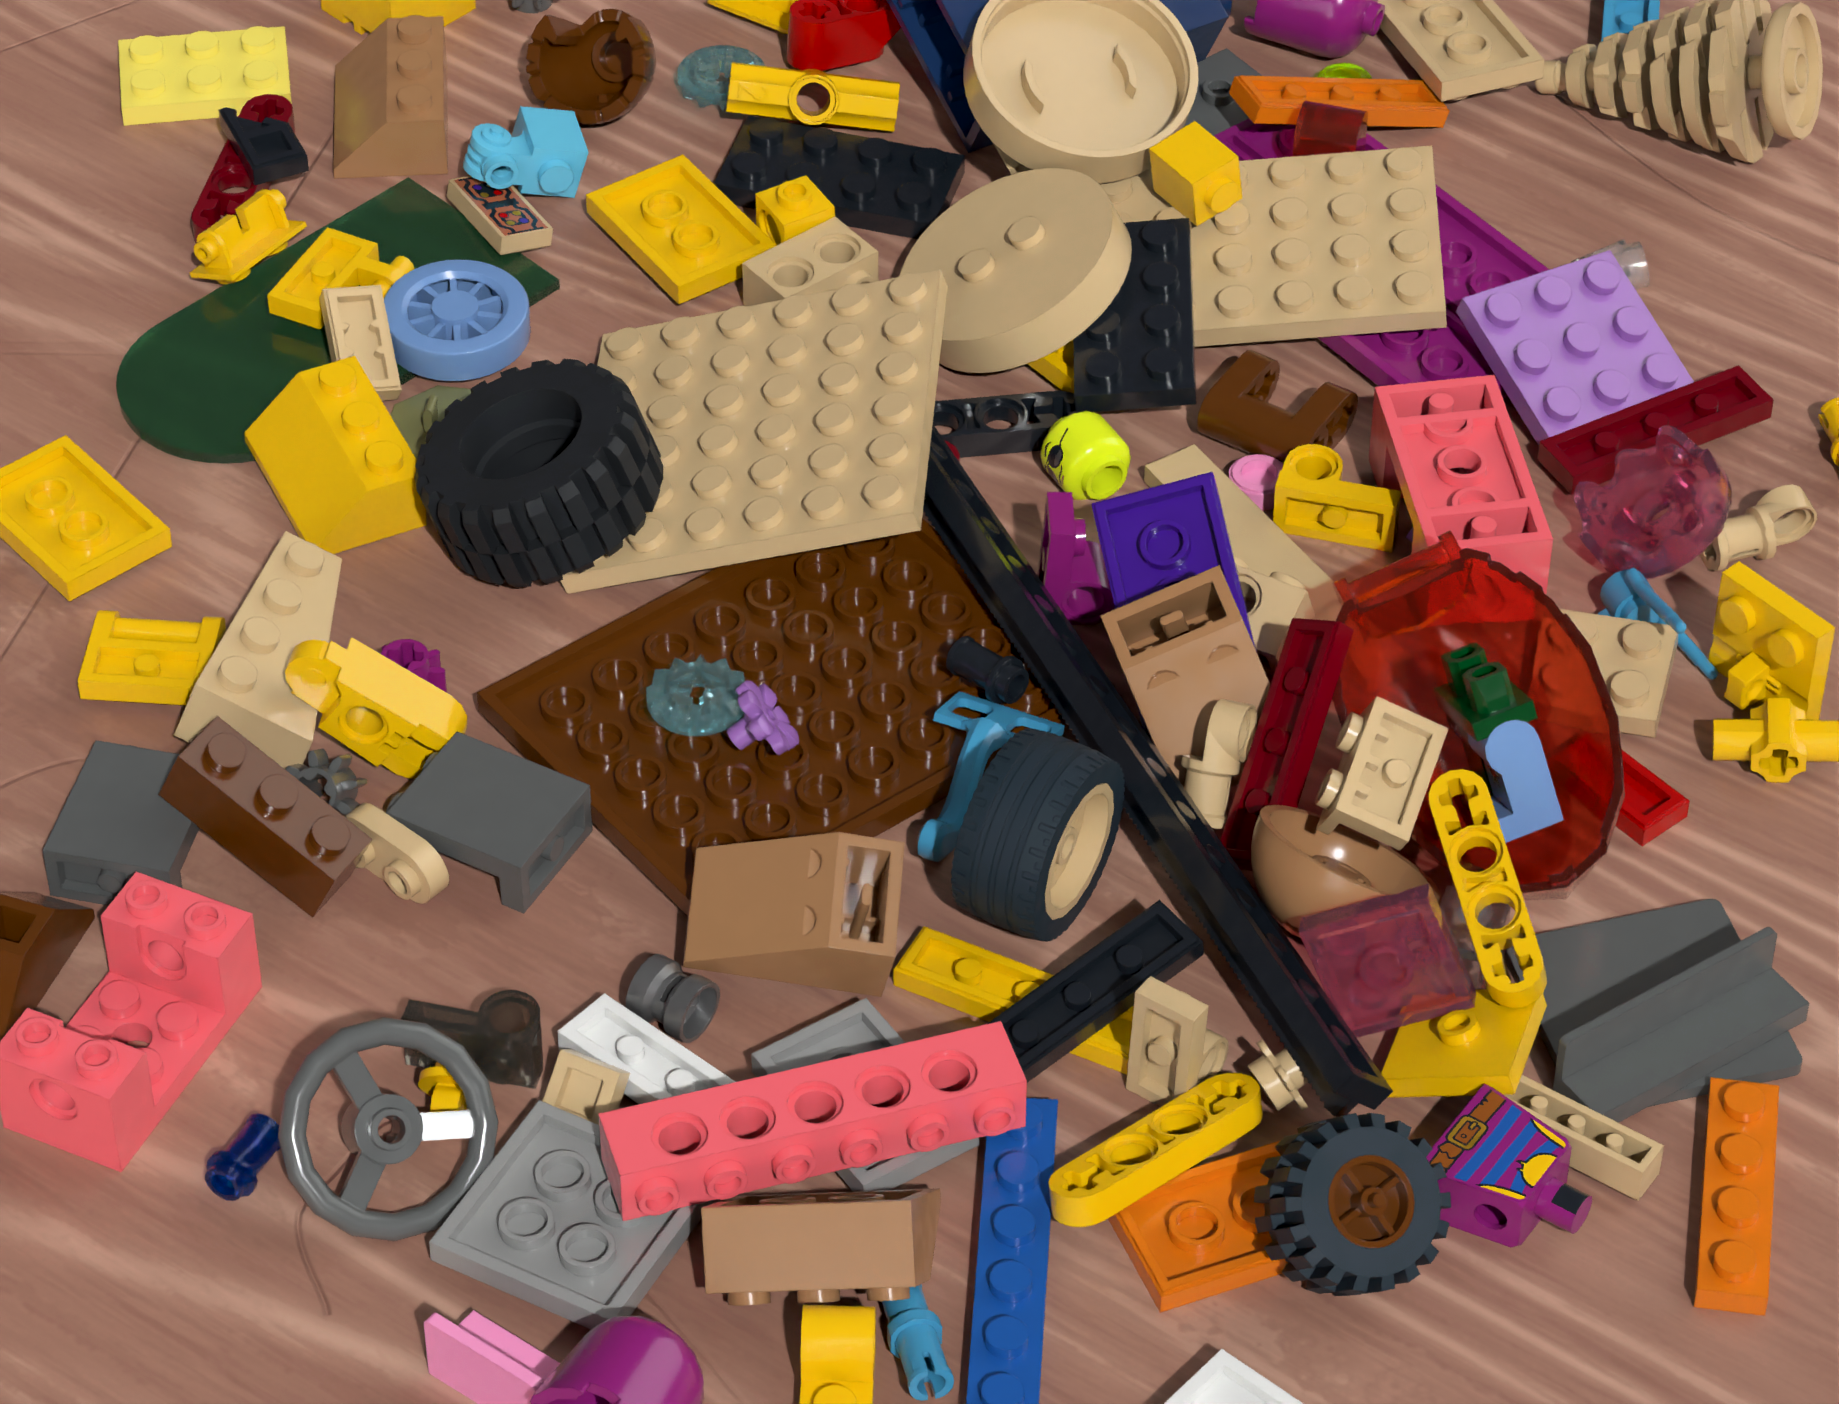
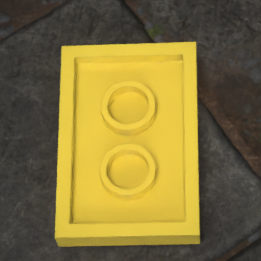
(200, 73)

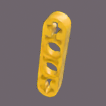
(1486, 887)
(1101, 1183)

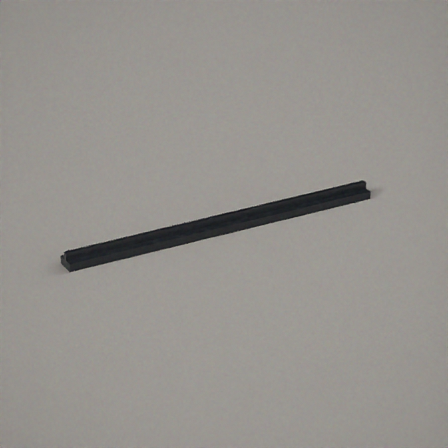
(1153, 794)

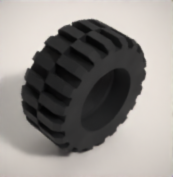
(539, 472)

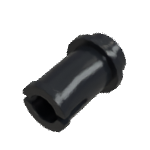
(1000, 677)

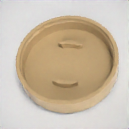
(1080, 82)
(1023, 266)

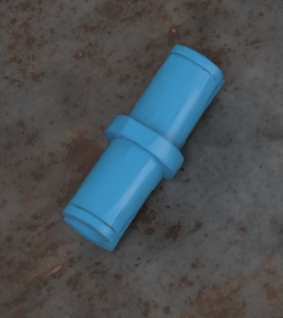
(916, 1339)

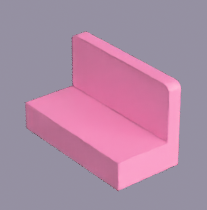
(484, 1360)

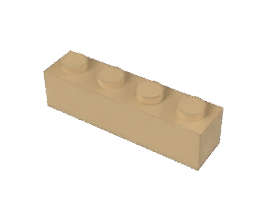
(1598, 1144)

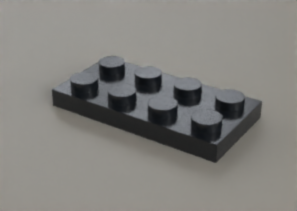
(867, 179)
(1144, 340)

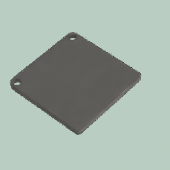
(1619, 958)

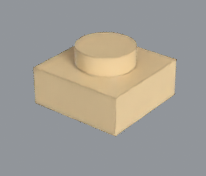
(585, 1085)

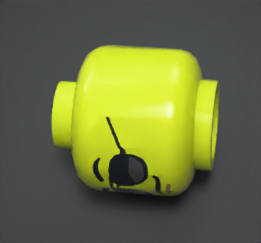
(1085, 456)

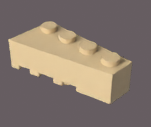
(247, 670)

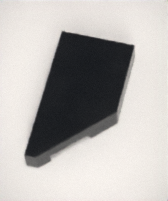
(265, 148)

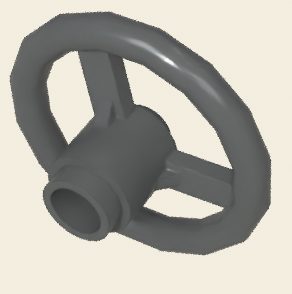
(408, 1128)

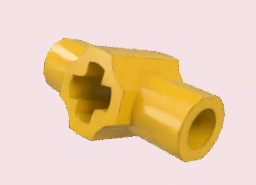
(1776, 740)

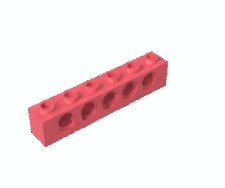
(812, 1120)

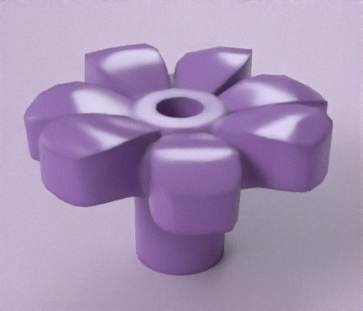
(762, 720)

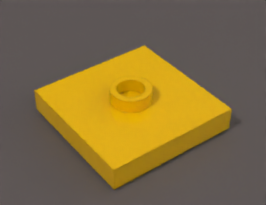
(1464, 1050)

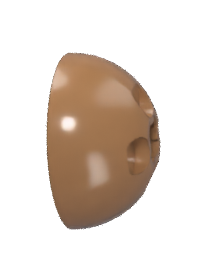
(1313, 872)

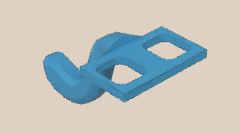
(983, 737)

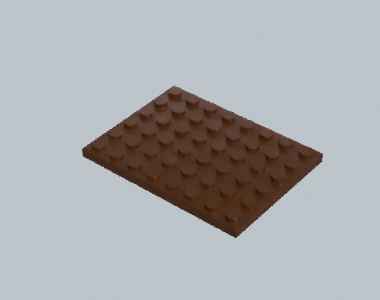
(856, 662)

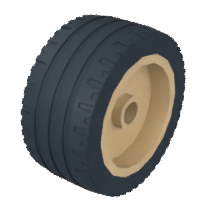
(1037, 834)

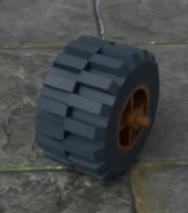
(1352, 1205)

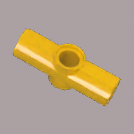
(850, 102)

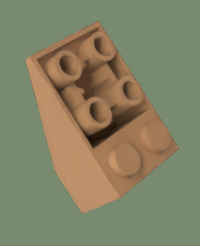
(1182, 657)
(798, 910)

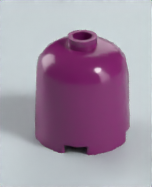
(1316, 26)
(626, 1364)

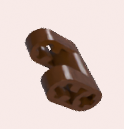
(1240, 415)

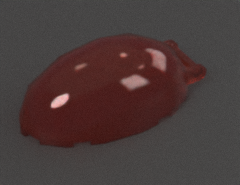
(1459, 597)

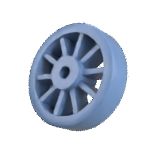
(457, 320)

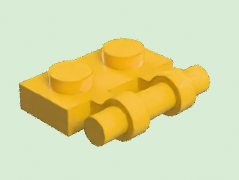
(331, 262)

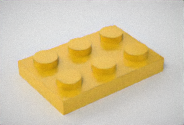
(678, 227)
(75, 519)

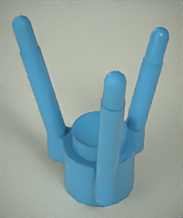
(1632, 597)

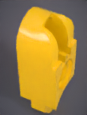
(374, 704)

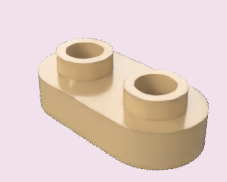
(399, 856)

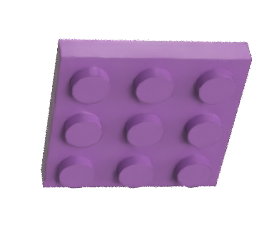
(1572, 344)

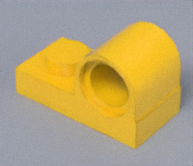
(1321, 506)
(837, 1354)

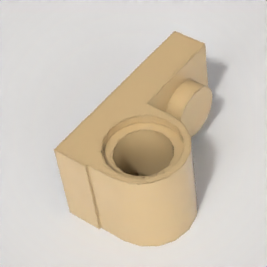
(1170, 1044)

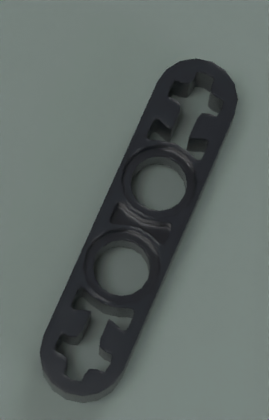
(972, 414)

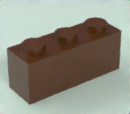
(264, 816)

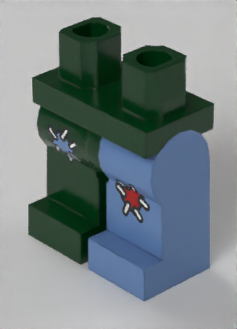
(1498, 742)

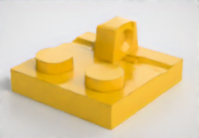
(1768, 643)

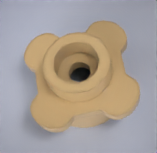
(1278, 1077)

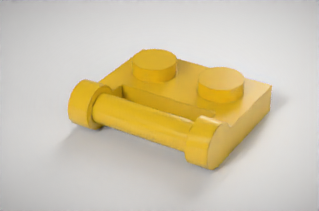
(146, 658)

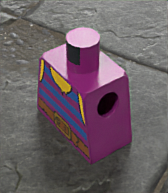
(1506, 1172)

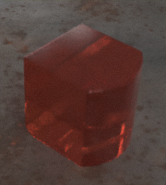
(1329, 129)

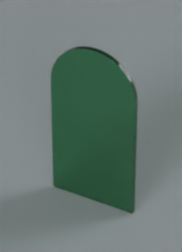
(225, 358)

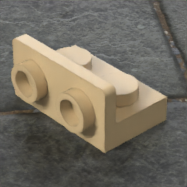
(1381, 773)

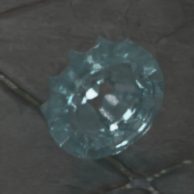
(701, 68)
(674, 708)

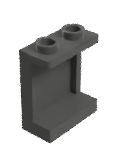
(497, 815)
(117, 826)

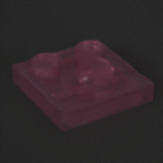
(1388, 961)

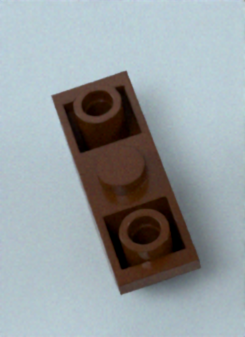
(34, 946)

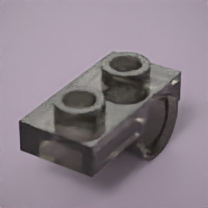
(499, 1037)

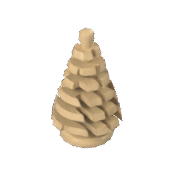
(1705, 75)

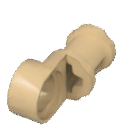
(1760, 530)
(1226, 746)

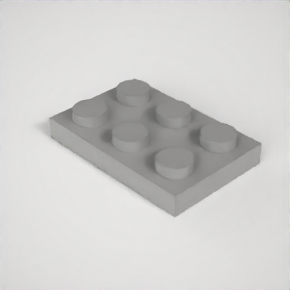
(844, 1034)

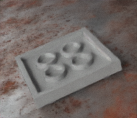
(551, 1227)

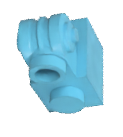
(540, 156)

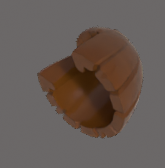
(592, 66)

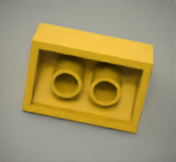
(337, 459)

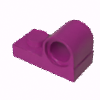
(1071, 565)

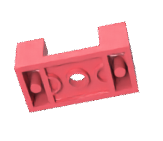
(1460, 470)
(174, 981)

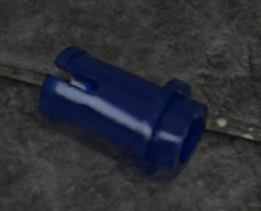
(235, 1169)

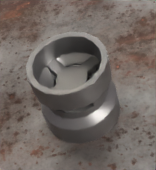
(672, 998)

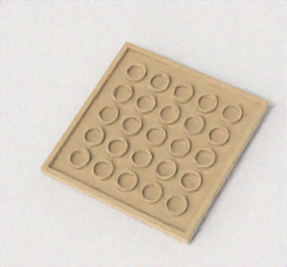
(781, 425)

